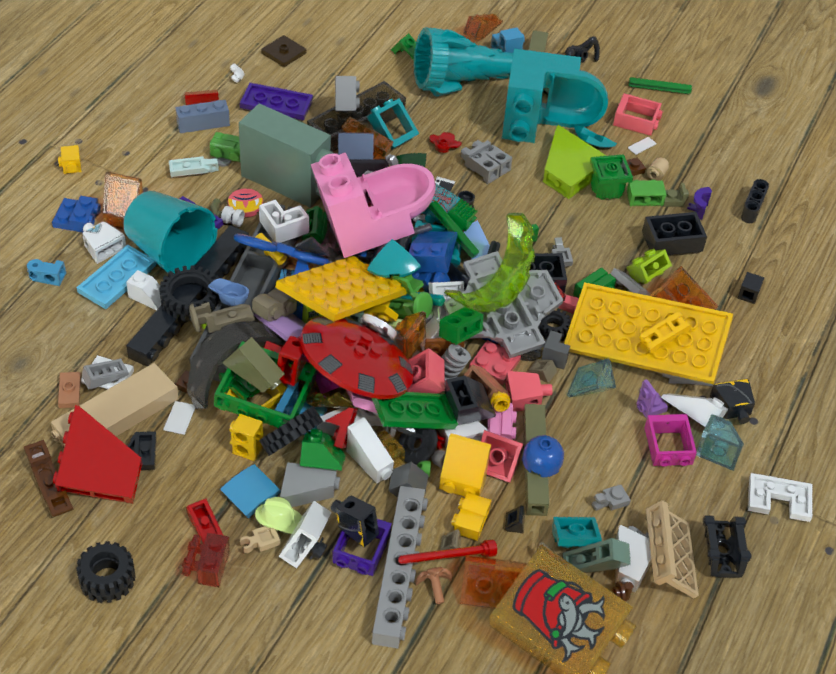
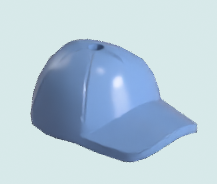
(229, 292)

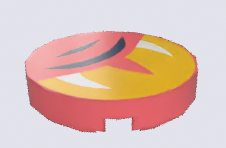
(246, 200)

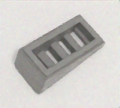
(93, 379)

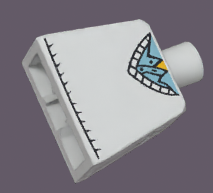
(102, 240)

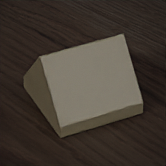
(451, 540)

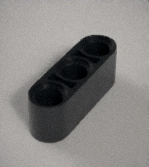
(754, 201)

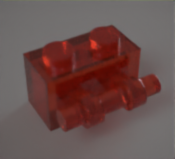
(212, 558)

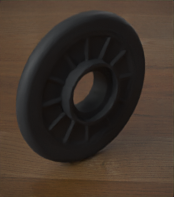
(425, 450)

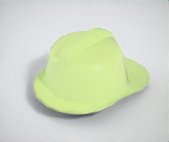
(278, 515)

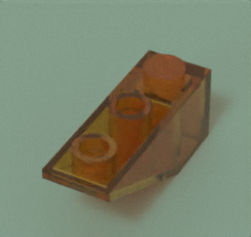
(481, 25)
(381, 144)

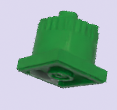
(610, 176)

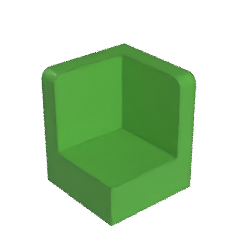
(410, 283)

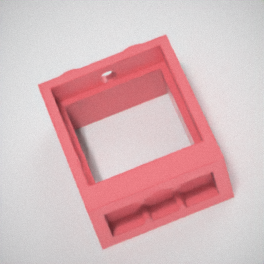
(639, 106)

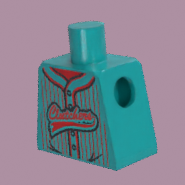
(445, 199)

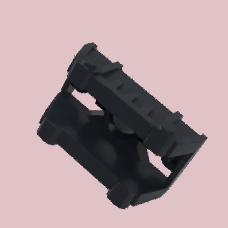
(735, 545)

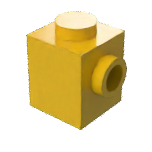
(70, 159)

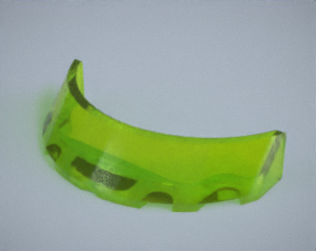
(512, 273)

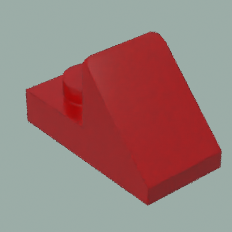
(343, 420)

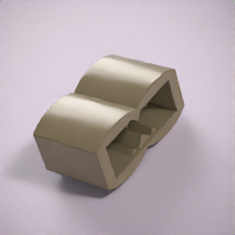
(273, 305)

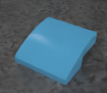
(250, 489)

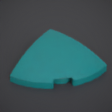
(593, 138)
(393, 260)

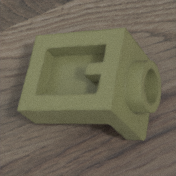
(676, 198)

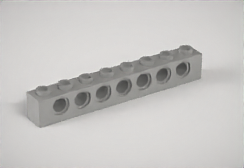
(388, 633)

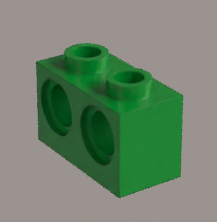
(461, 325)

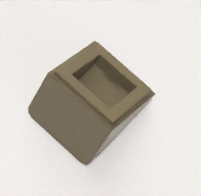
(544, 368)

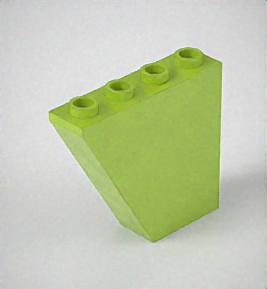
(568, 163)

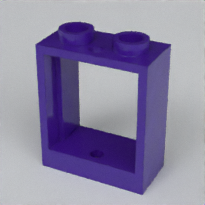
(357, 563)

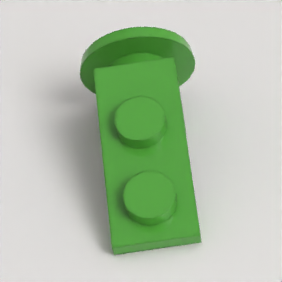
(404, 307)

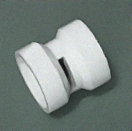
(232, 216)

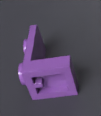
(650, 401)

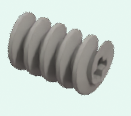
(455, 360)

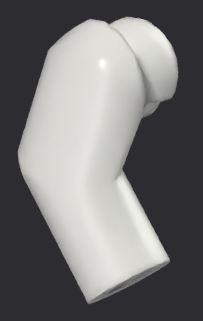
(238, 73)

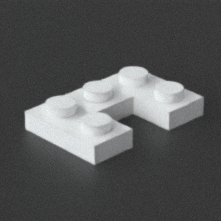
(764, 488)

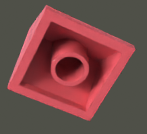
(504, 456)

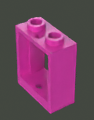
(670, 424)

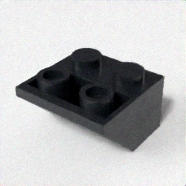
(468, 400)

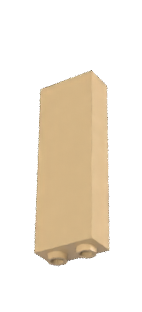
(125, 402)

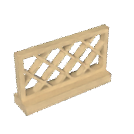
(664, 555)

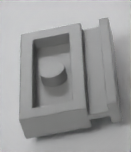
(624, 279)

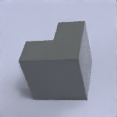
(556, 350)
(408, 476)

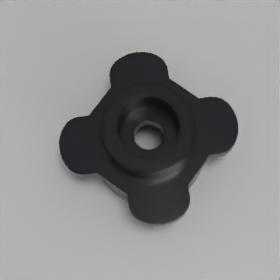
(318, 549)

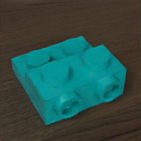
(575, 531)

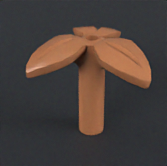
(434, 574)

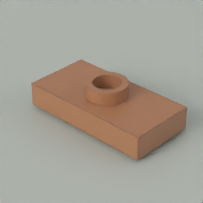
(69, 389)

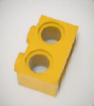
(246, 436)

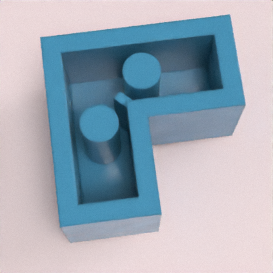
(508, 40)

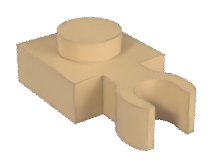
(263, 538)

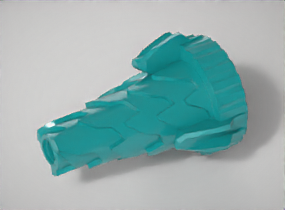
(448, 58)

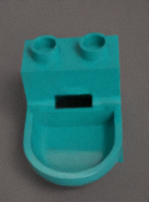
(571, 100)

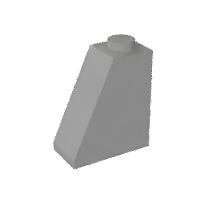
(308, 484)

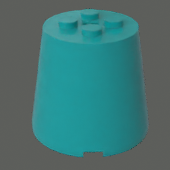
(170, 229)

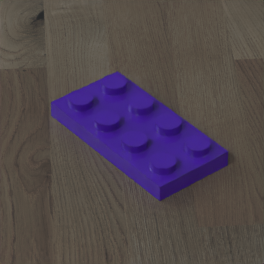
(284, 101)

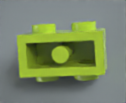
(649, 266)

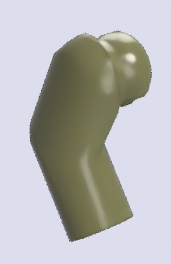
(214, 207)

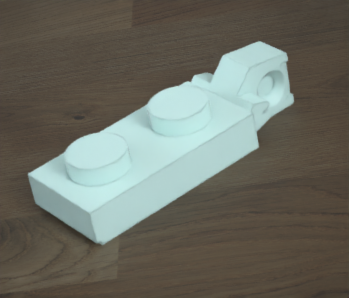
(192, 166)

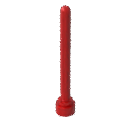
(487, 549)

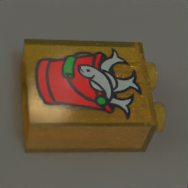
(562, 616)

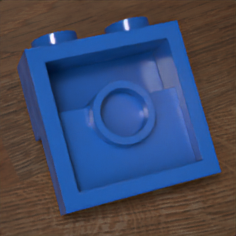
(76, 213)

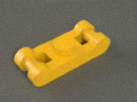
(665, 331)

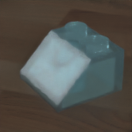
(720, 443)

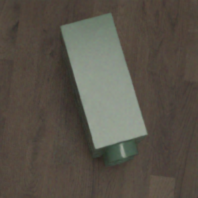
(280, 153)

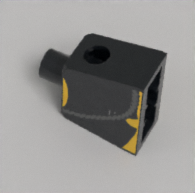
(736, 398)
(356, 519)

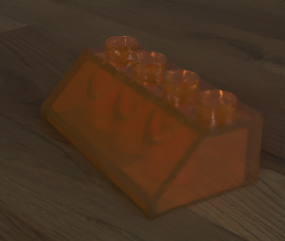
(487, 580)

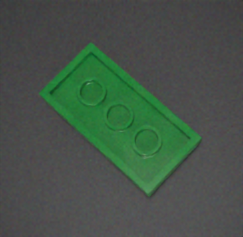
(416, 411)

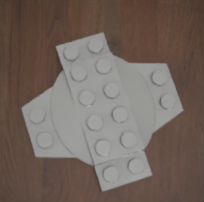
(519, 321)

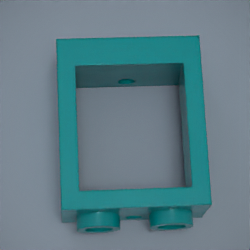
(403, 116)

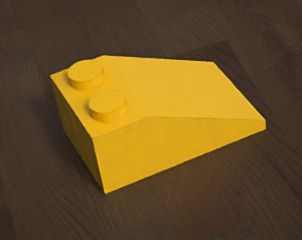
(464, 466)

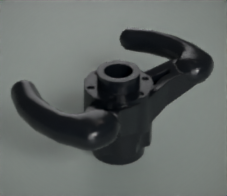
(582, 49)

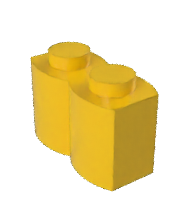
(471, 516)

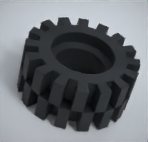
(557, 318)

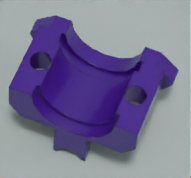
(701, 200)

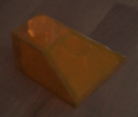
(411, 333)

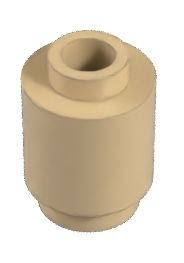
(658, 169)

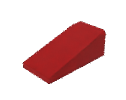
(203, 519)

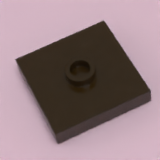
(283, 51)

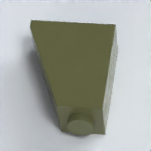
(255, 366)

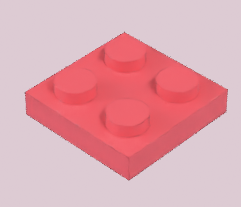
(495, 361)

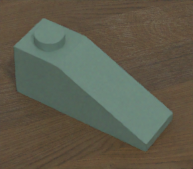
(600, 556)

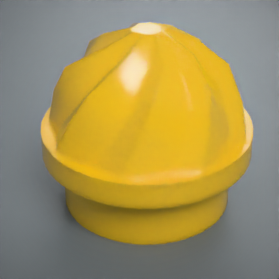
(500, 401)

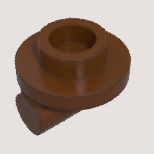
(623, 590)

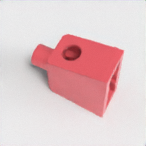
(525, 389)

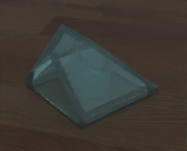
(592, 379)

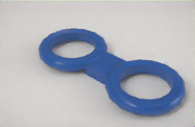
(280, 247)

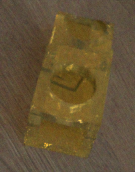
(394, 449)

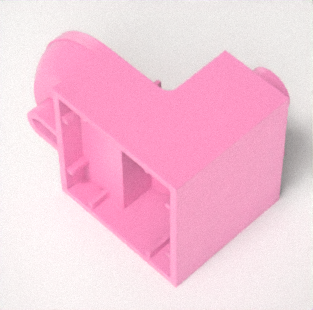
(394, 196)

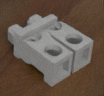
(487, 160)

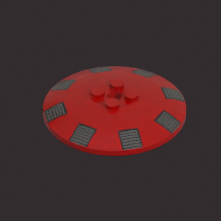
(356, 358)

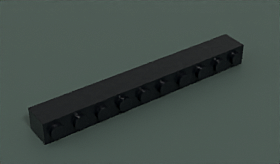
(161, 326)

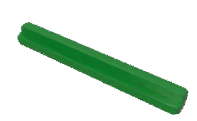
(660, 85)
(451, 226)

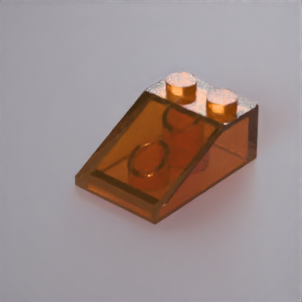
(118, 195)
(684, 289)

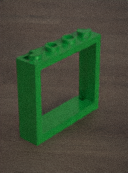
(258, 412)

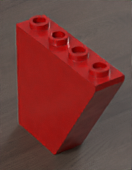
(96, 461)

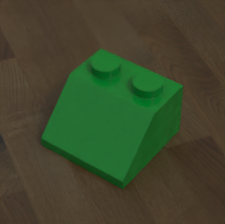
(320, 452)

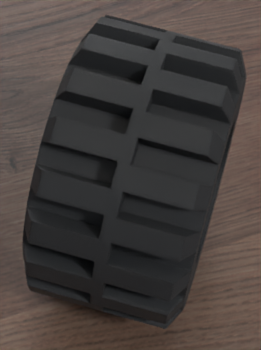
(111, 586)

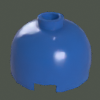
(543, 456)

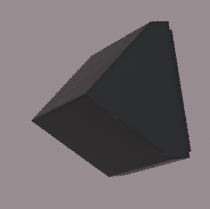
(515, 520)

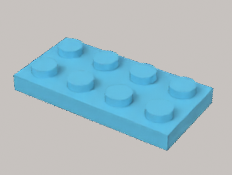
(110, 280)

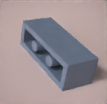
(202, 116)

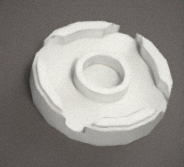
(379, 326)

